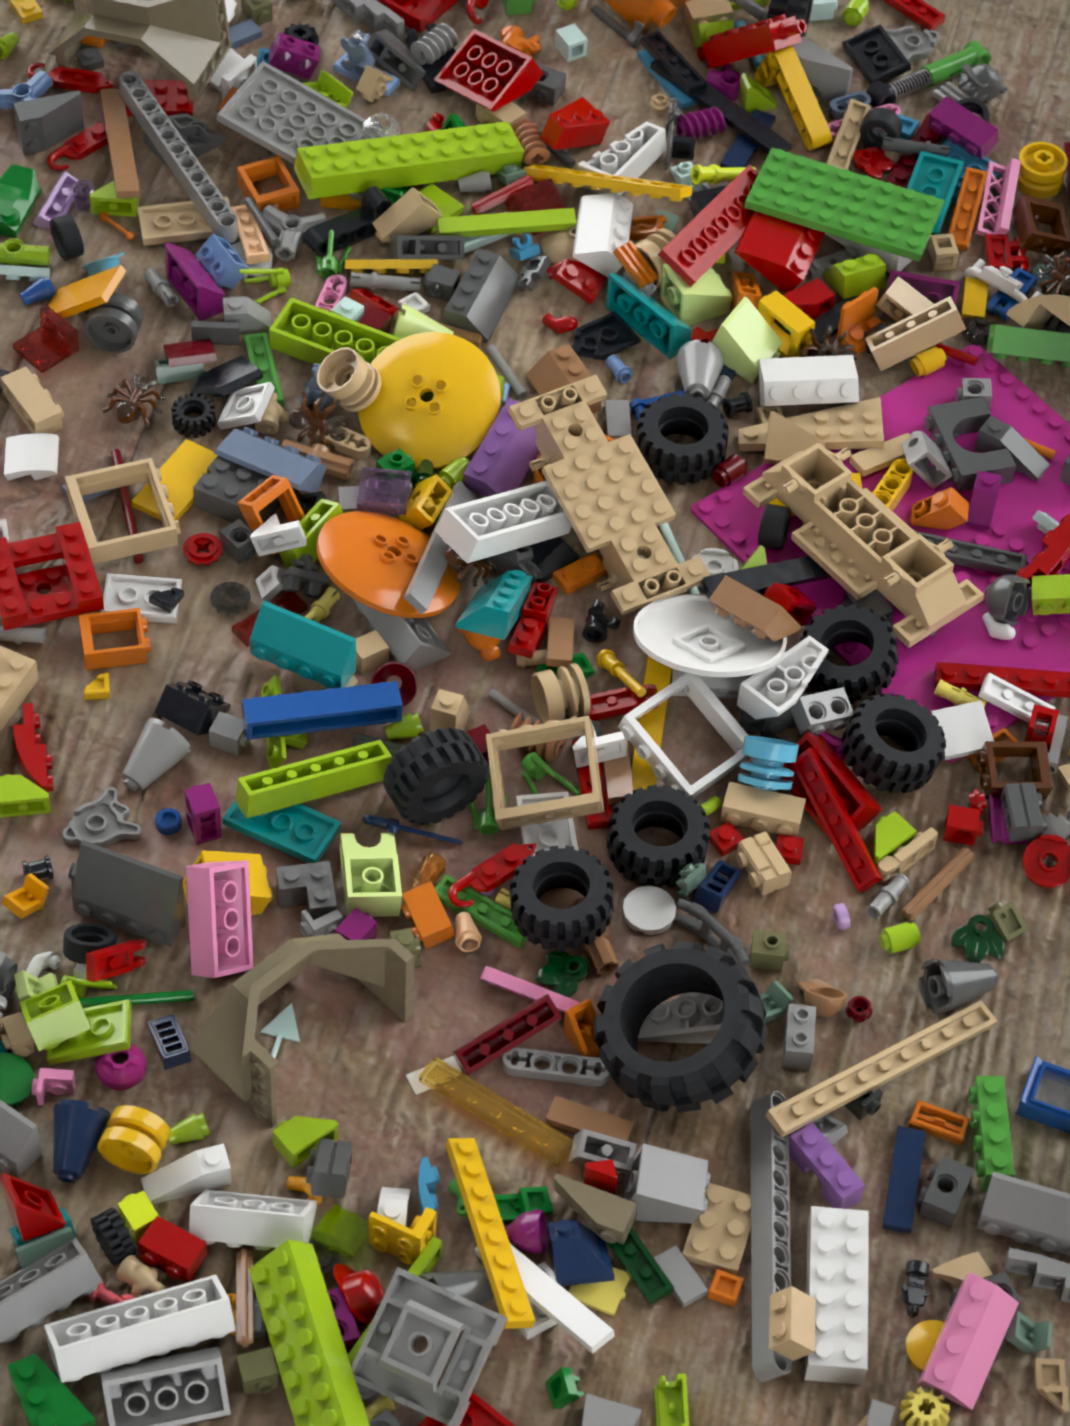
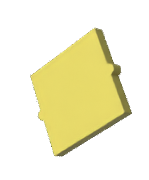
(602, 1295)

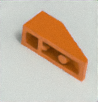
(742, 286)

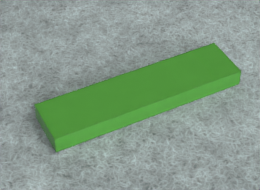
(260, 354)
(483, 912)

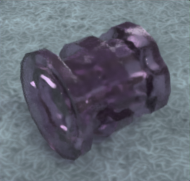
(81, 191)

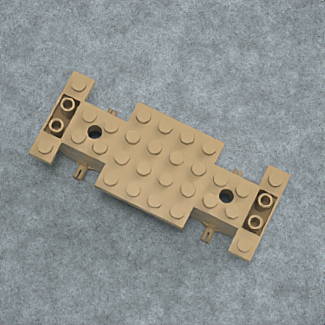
(607, 495)
(865, 541)

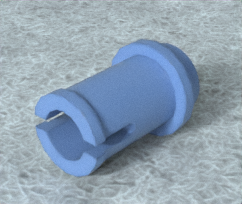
(622, 373)

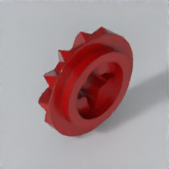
(202, 541)

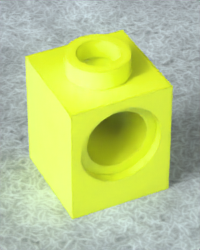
(137, 1214)

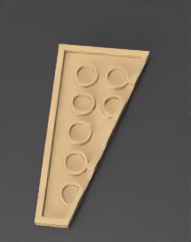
(849, 426)

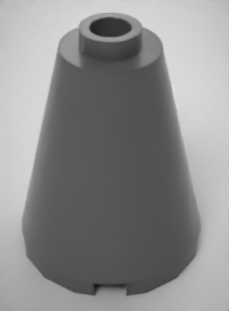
(953, 983)
(468, 1284)

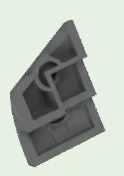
(194, 133)

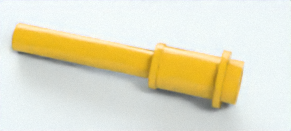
(607, 660)

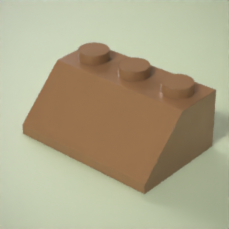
(558, 369)
(752, 611)

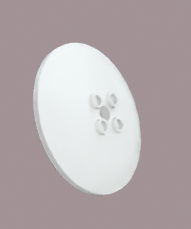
(696, 640)

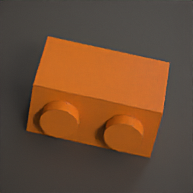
(427, 915)

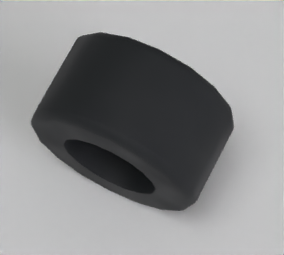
(880, 118)
(774, 526)

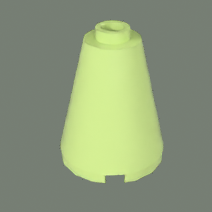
(415, 322)

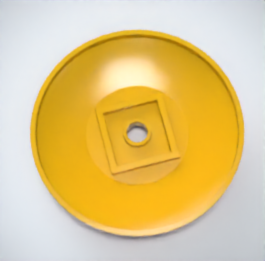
(457, 416)

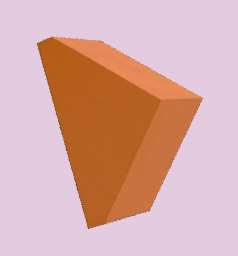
(580, 1028)

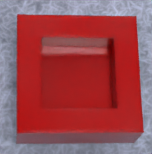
(725, 838)
(790, 848)

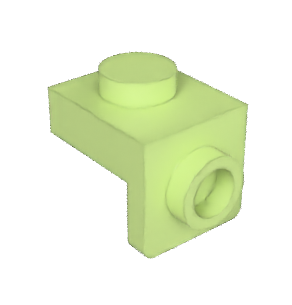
(29, 985)

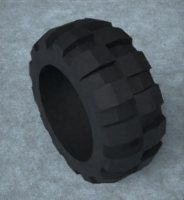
(654, 980)

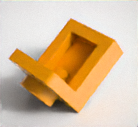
(27, 898)

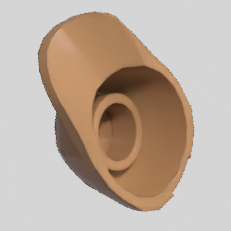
(823, 996)

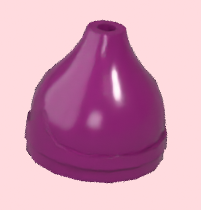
(529, 1232)

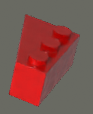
(575, 126)

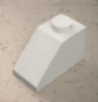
(394, 1204)

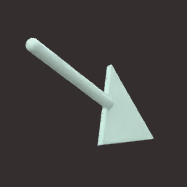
(282, 1027)

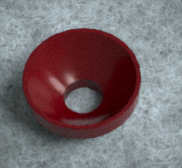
(409, 680)

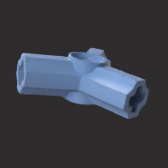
(25, 91)

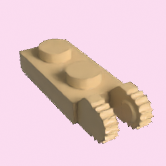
(907, 856)

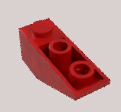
(812, 298)

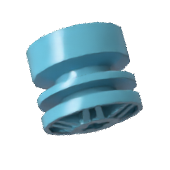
(768, 762)

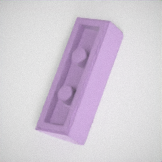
(57, 202)

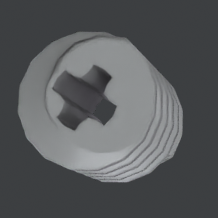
(434, 44)

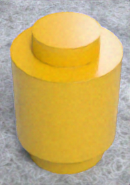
(928, 361)

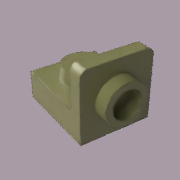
(1007, 920)

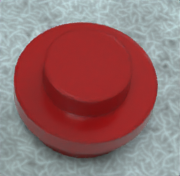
(977, 800)

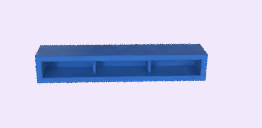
(322, 710)

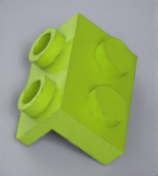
(332, 89)

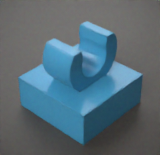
(524, 250)

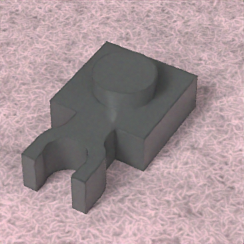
(533, 269)

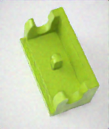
(671, 1402)

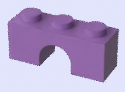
(839, 1182)

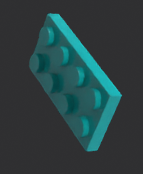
(938, 178)
(292, 830)

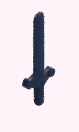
(393, 826)

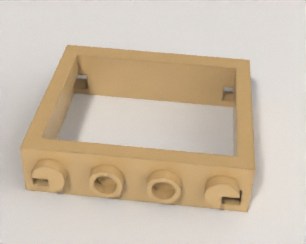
(116, 477)
(552, 809)

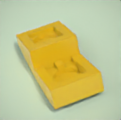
(974, 298)

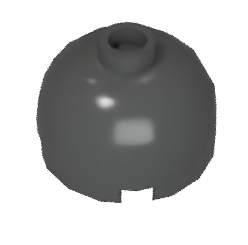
(1007, 598)

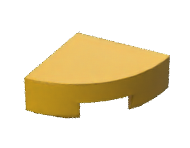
(98, 688)

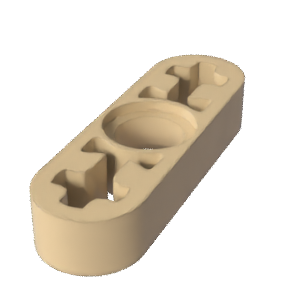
(353, 449)

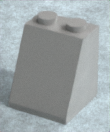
(667, 1185)

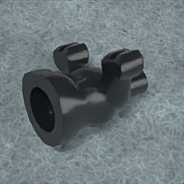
(597, 624)

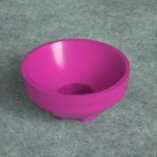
(122, 1075)

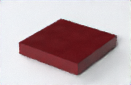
(189, 353)

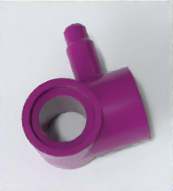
(725, 81)

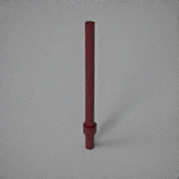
(126, 505)

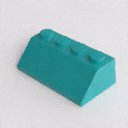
(646, 316)
(497, 605)
(303, 646)

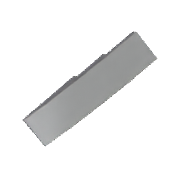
(374, 14)
(1044, 1270)

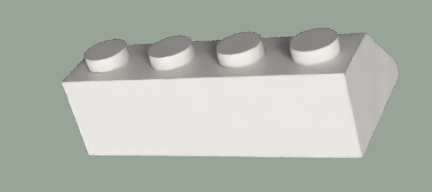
(600, 229)
(808, 380)
(250, 1219)

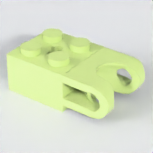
(370, 876)

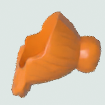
(485, 644)

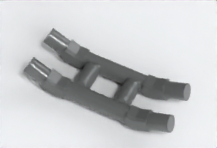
(704, 929)

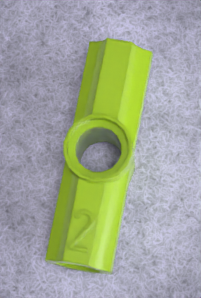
(17, 254)

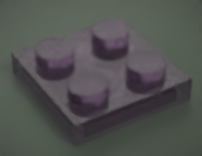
(384, 490)

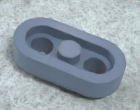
(839, 105)

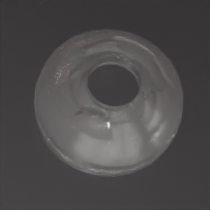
(373, 129)

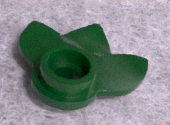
(978, 943)
(558, 972)

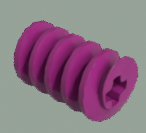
(701, 123)

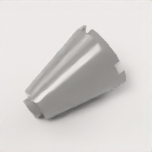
(699, 367)
(154, 754)

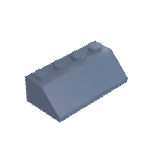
(271, 459)

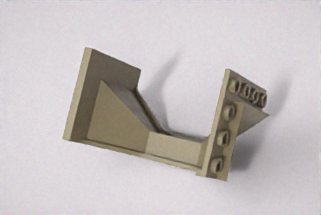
(180, 34)
(228, 1036)

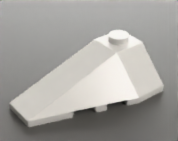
(780, 686)
(684, 1020)

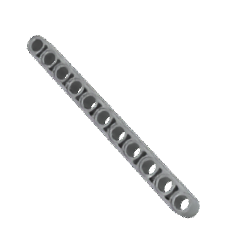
(178, 156)
(768, 1231)

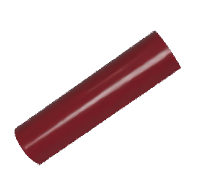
(506, 1034)

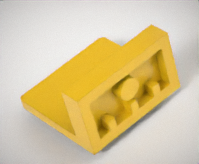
(399, 1239)

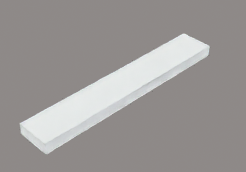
(561, 1305)

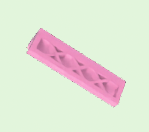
(1001, 219)

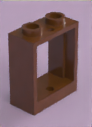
(1046, 212)
(1038, 759)

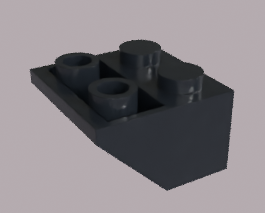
(191, 706)

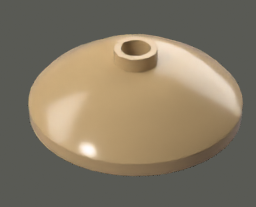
(558, 245)

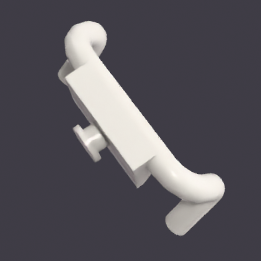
(998, 279)

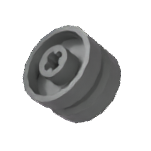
(114, 324)

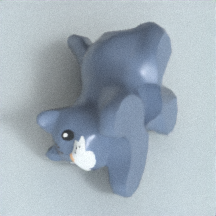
(358, 52)

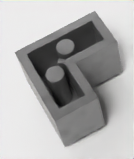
(307, 885)

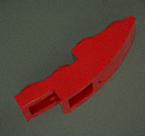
(1053, 555)
(533, 620)
(30, 752)

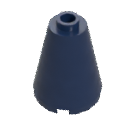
(76, 1137)

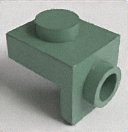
(510, 174)
(775, 1001)
(1027, 1335)

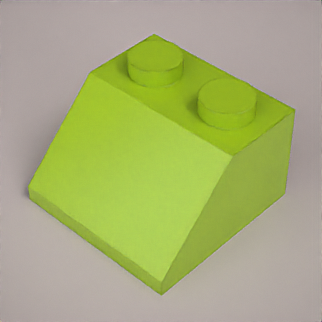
(857, 275)
(55, 1016)

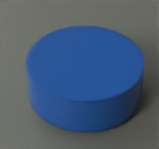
(168, 821)

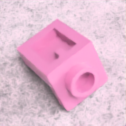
(54, 1081)

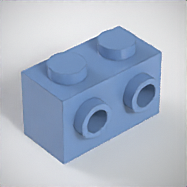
(221, 261)

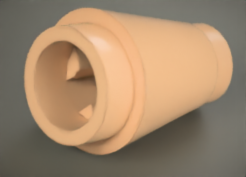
(466, 933)

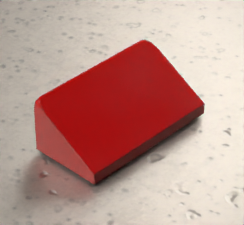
(369, 299)
(601, 1175)

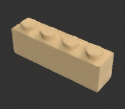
(915, 333)

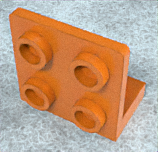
(857, 318)

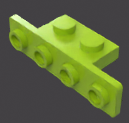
(277, 745)

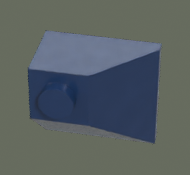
(577, 1254)

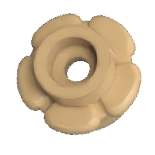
(659, 103)

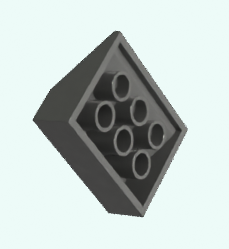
(128, 894)

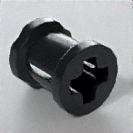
(737, 404)
(39, 868)

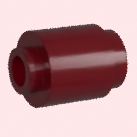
(729, 471)

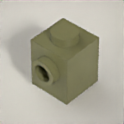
(258, 10)
(768, 950)
(257, 1371)

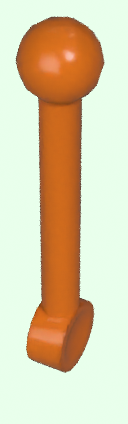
(105, 217)

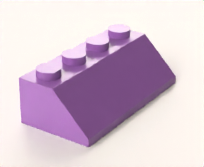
(502, 457)

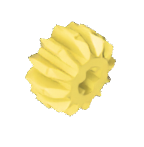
(926, 1403)

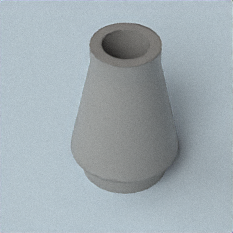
(476, 182)

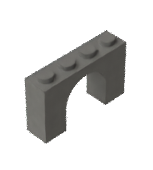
(959, 418)

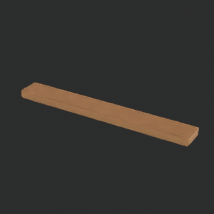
(119, 144)

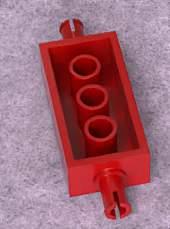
(751, 40)

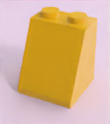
(260, 891)

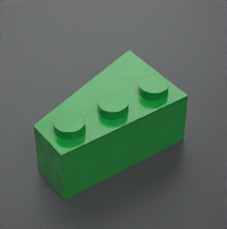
(44, 1397)

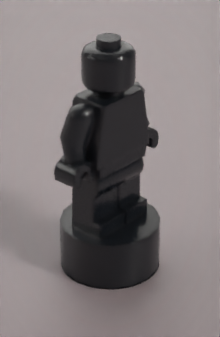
(913, 1293)

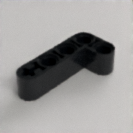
(351, 226)

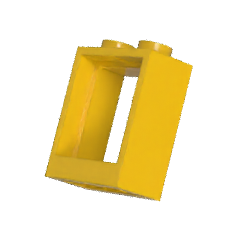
(778, 307)

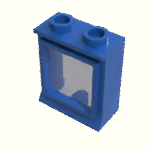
(1047, 1096)

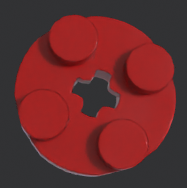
(1037, 871)

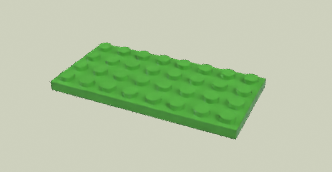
(844, 204)

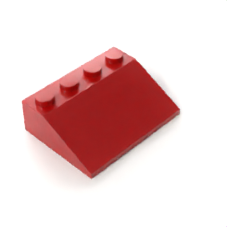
(489, 72)
(779, 249)

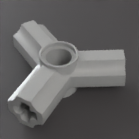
(290, 229)

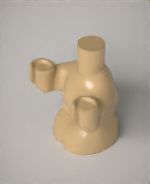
(272, 416)
(140, 1276)

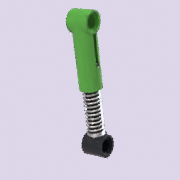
(929, 75)

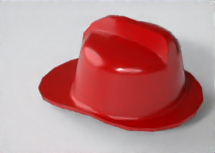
(361, 1291)

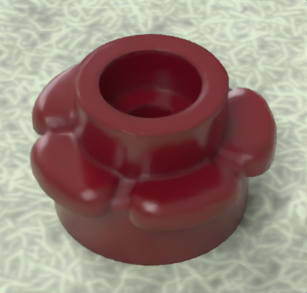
(862, 1004)

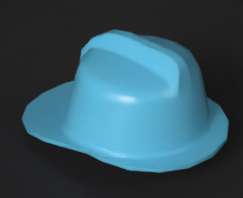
(103, 264)

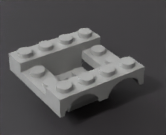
(424, 1309)

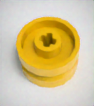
(1041, 170)
(134, 1139)

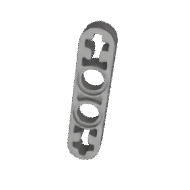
(555, 1071)

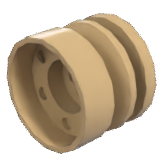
(651, 247)
(349, 378)
(560, 693)

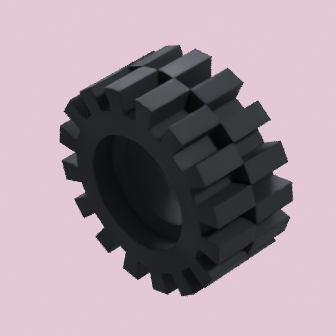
(193, 405)
(113, 1236)

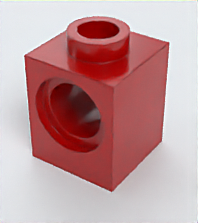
(962, 825)

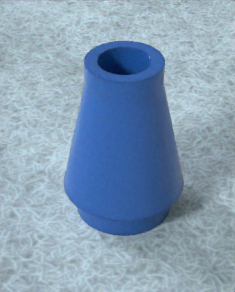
(38, 291)

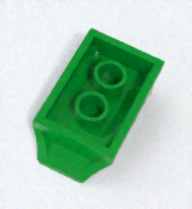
(17, 198)

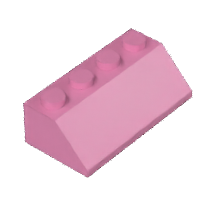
(219, 918)
(969, 1341)

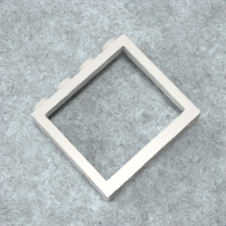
(715, 714)

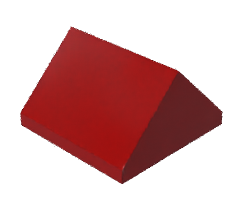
(31, 1208)

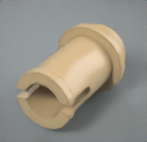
(539, 657)

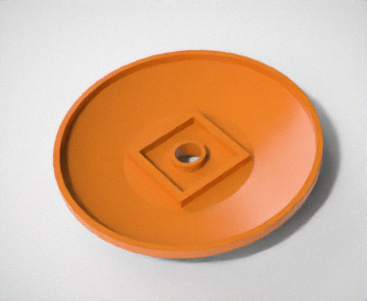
(375, 561)

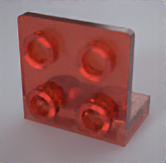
(537, 197)
(49, 343)

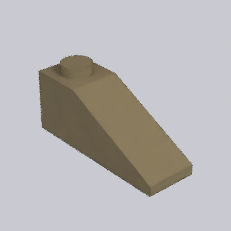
(602, 1211)

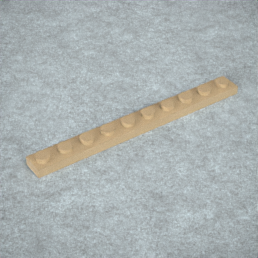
(880, 1068)

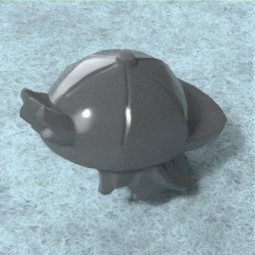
(981, 82)

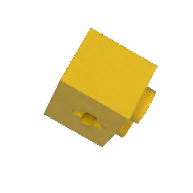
(426, 502)

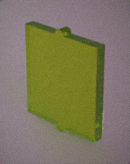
(342, 1231)

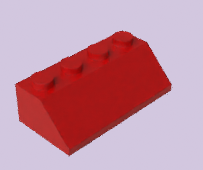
(855, 797)

